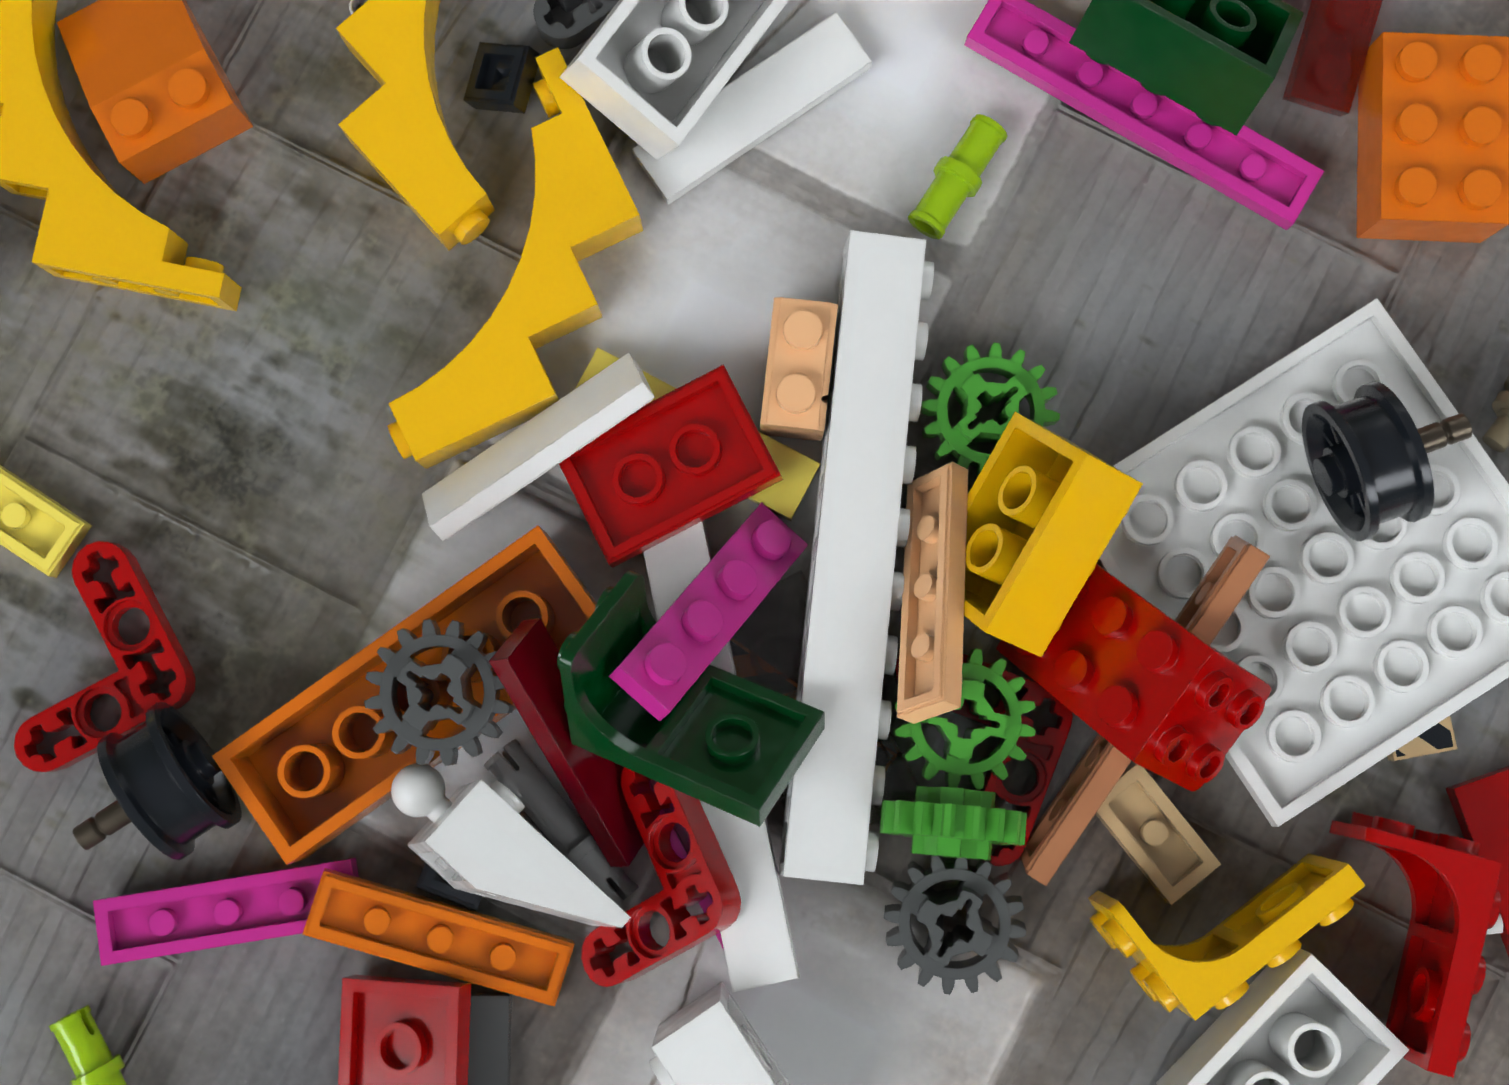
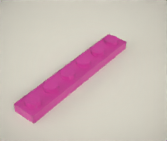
(1239, 166)

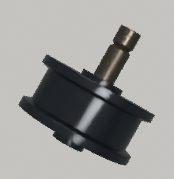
(1374, 459)
(162, 785)

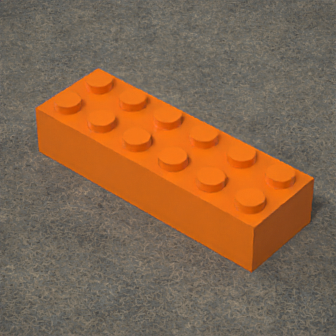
(317, 758)

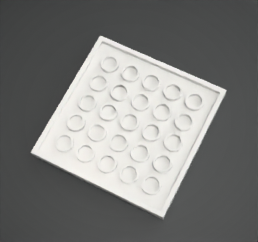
(1347, 632)

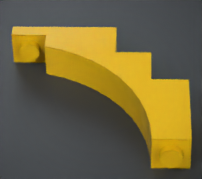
(403, 121)
(575, 213)
(85, 224)

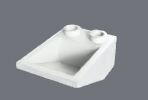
(493, 852)

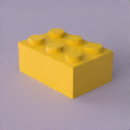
(1037, 531)

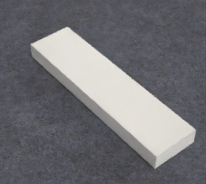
(760, 105)
(536, 447)

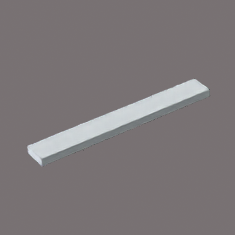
(760, 940)

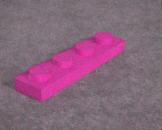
(708, 612)
(209, 913)

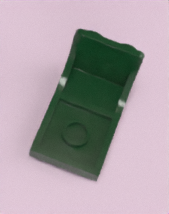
(719, 743)

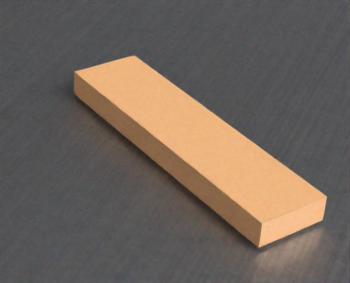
(933, 595)

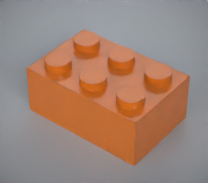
(1433, 138)

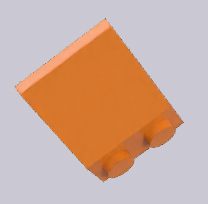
(152, 82)

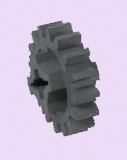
(420, 715)
(979, 936)

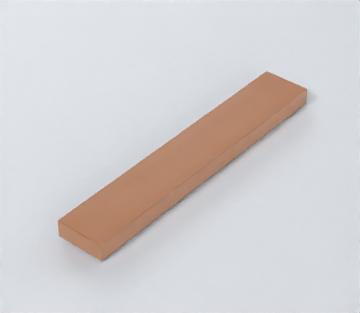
(1102, 762)

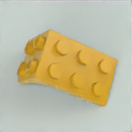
(1257, 934)

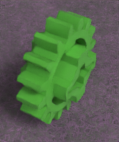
(973, 390)
(959, 750)
(953, 822)

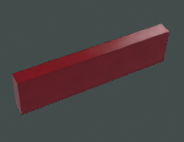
(533, 681)

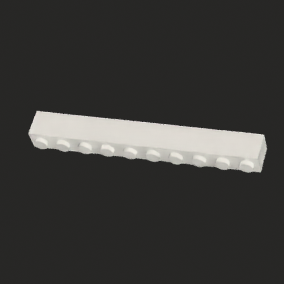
(854, 556)

